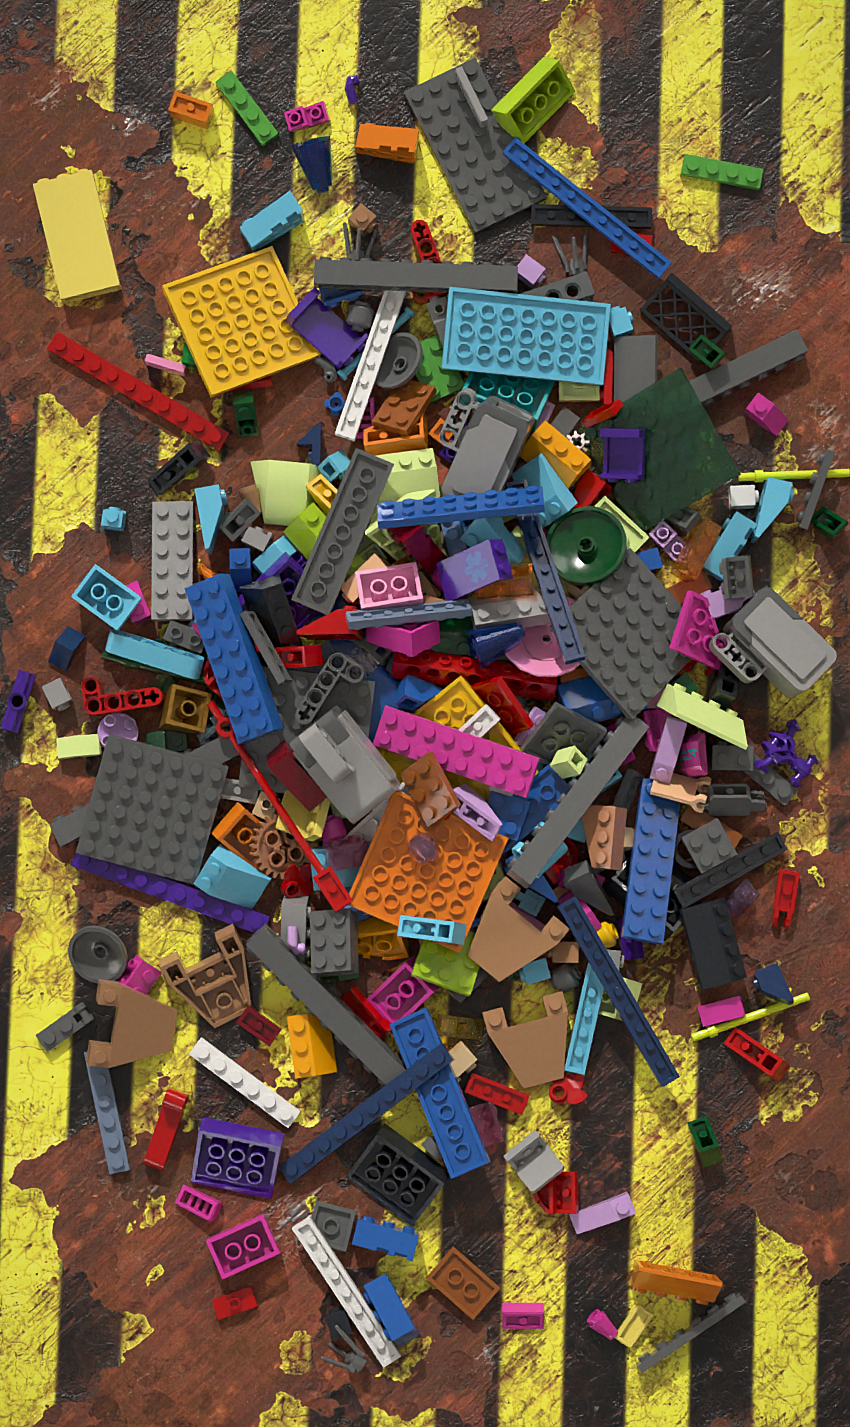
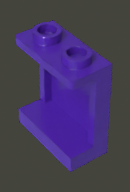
(623, 454)

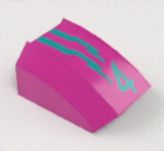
(693, 756)

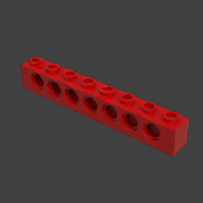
(446, 668)

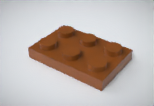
(404, 407)
(430, 789)
(463, 1282)

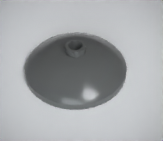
(400, 361)
(91, 960)

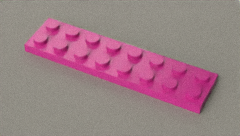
(457, 751)

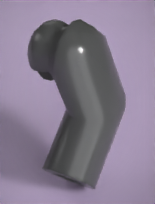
(330, 371)

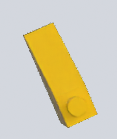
(322, 492)

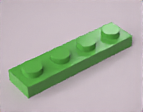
(247, 108)
(721, 172)

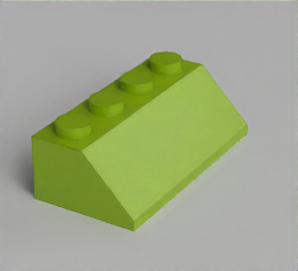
(533, 99)
(305, 531)

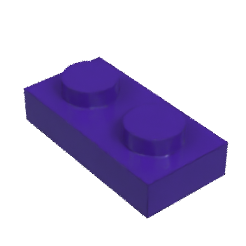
(631, 948)

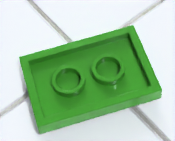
(430, 372)

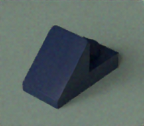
(312, 440)

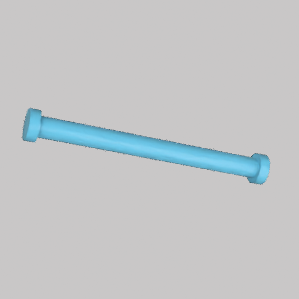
(400, 320)

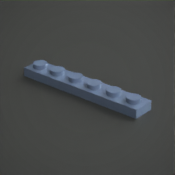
(408, 613)
(108, 1118)

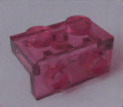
(345, 853)
(487, 1123)

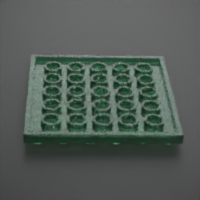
(681, 451)

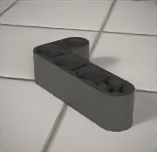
(325, 690)

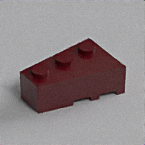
(418, 545)
(294, 776)

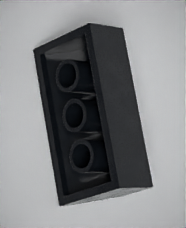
(273, 610)
(712, 943)

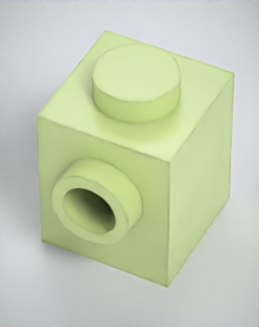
(568, 762)

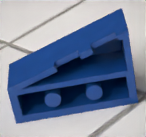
(385, 1237)
(390, 1311)

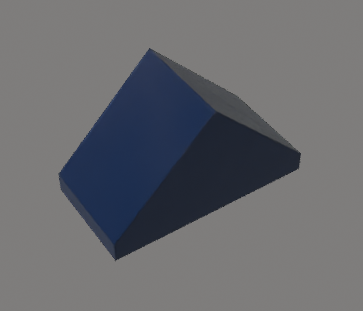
(66, 648)

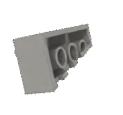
(296, 913)

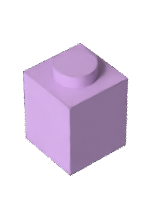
(531, 272)

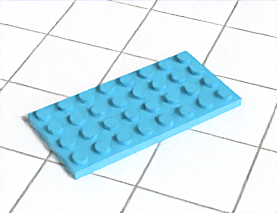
(525, 336)

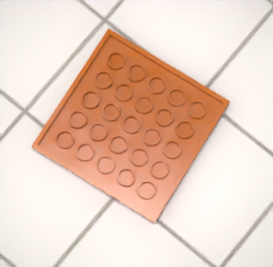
(445, 889)

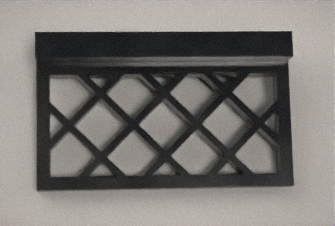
(693, 301)

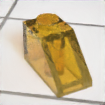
(459, 1026)

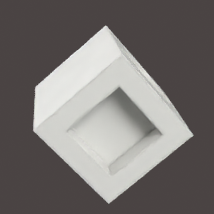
(742, 497)

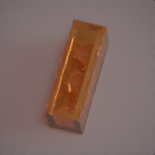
(695, 550)
(520, 585)

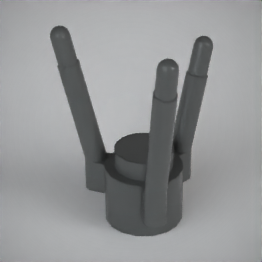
(357, 254)
(575, 265)
(354, 1360)

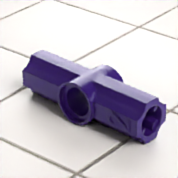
(22, 688)

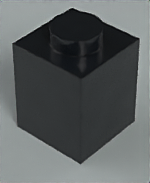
(339, 1317)

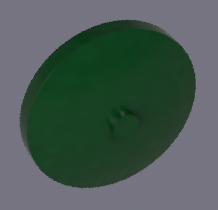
(587, 545)

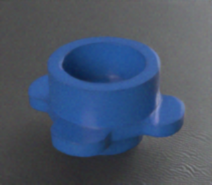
(336, 398)

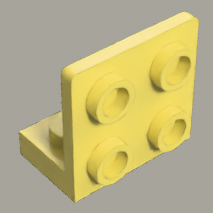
(308, 823)

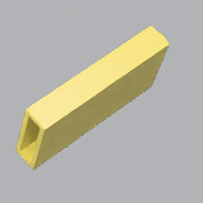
(77, 236)

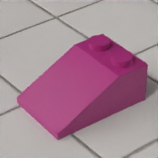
(401, 993)

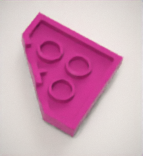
(695, 631)

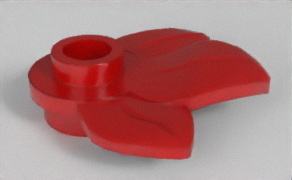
(299, 879)
(571, 1088)

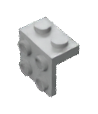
(534, 1162)

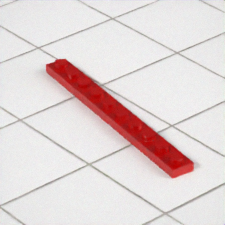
(138, 391)

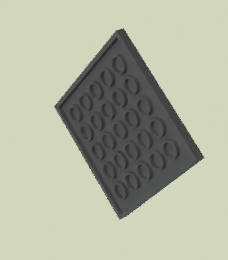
(628, 635)
(349, 696)
(152, 809)

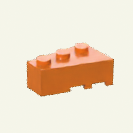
(388, 142)
(381, 441)

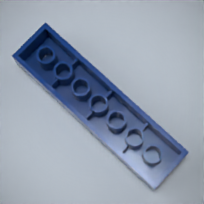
(233, 658)

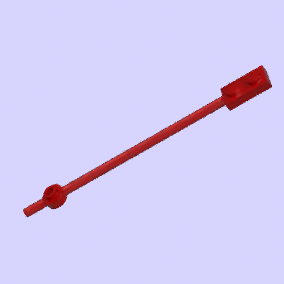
(325, 878)

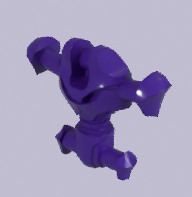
(782, 750)

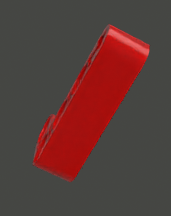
(432, 256)
(124, 698)
(166, 1128)

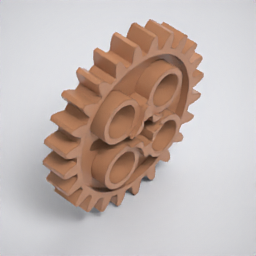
(265, 850)

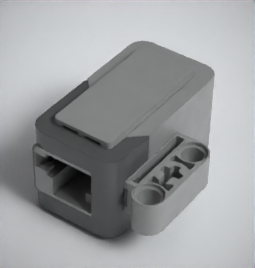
(486, 446)
(774, 643)
(345, 764)

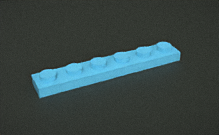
(584, 1023)

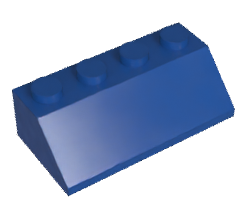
(587, 699)

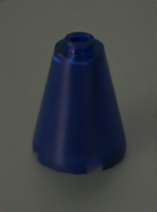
(316, 162)
(493, 642)

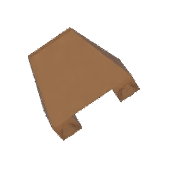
(506, 939)
(215, 985)
(140, 1026)
(532, 1048)

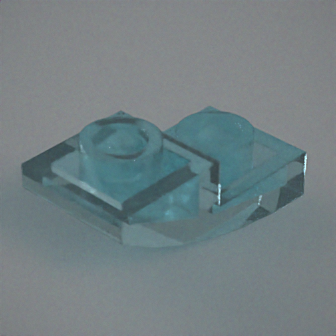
(210, 731)

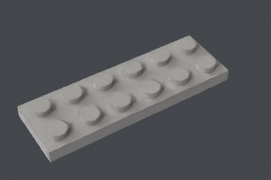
(172, 560)

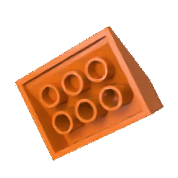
(675, 1281)

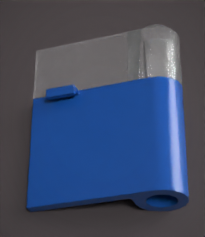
(385, 686)

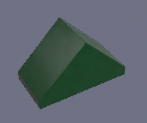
(707, 352)
(828, 523)

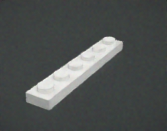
(244, 1082)

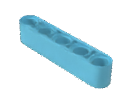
(154, 654)

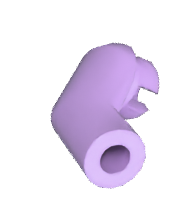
(292, 941)

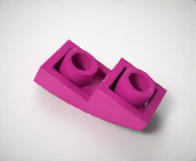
(307, 117)
(721, 1011)

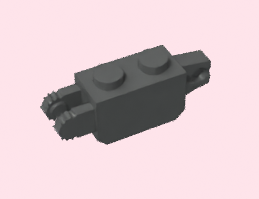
(733, 800)

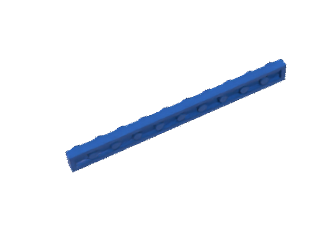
(587, 208)

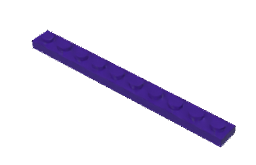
(173, 892)

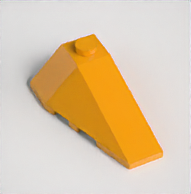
(381, 939)

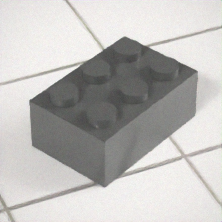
(334, 942)

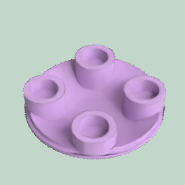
(119, 725)

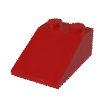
(331, 627)

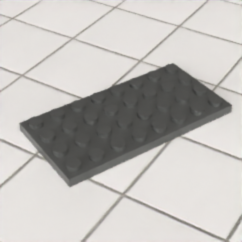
(471, 156)

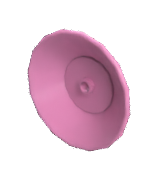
(540, 657)

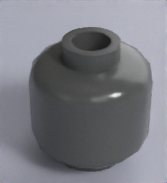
(360, 316)
(565, 977)

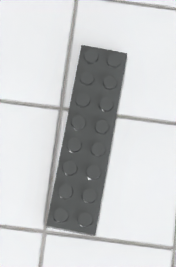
(342, 531)

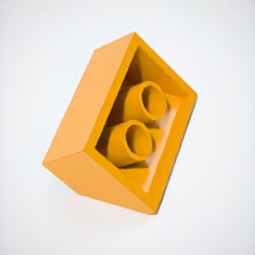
(561, 454)
(310, 1046)

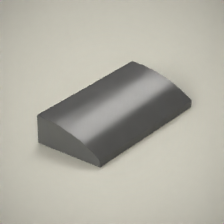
(634, 365)

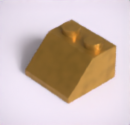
(185, 710)

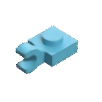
(530, 902)

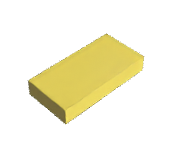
(634, 1325)

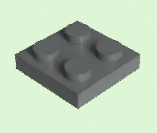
(708, 845)
(334, 1223)

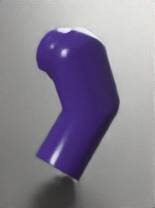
(350, 91)

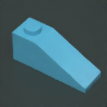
(432, 929)

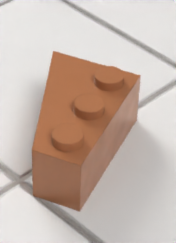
(605, 835)

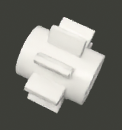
(576, 437)

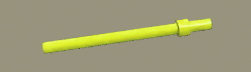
(760, 476)
(713, 1030)

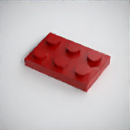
(503, 702)

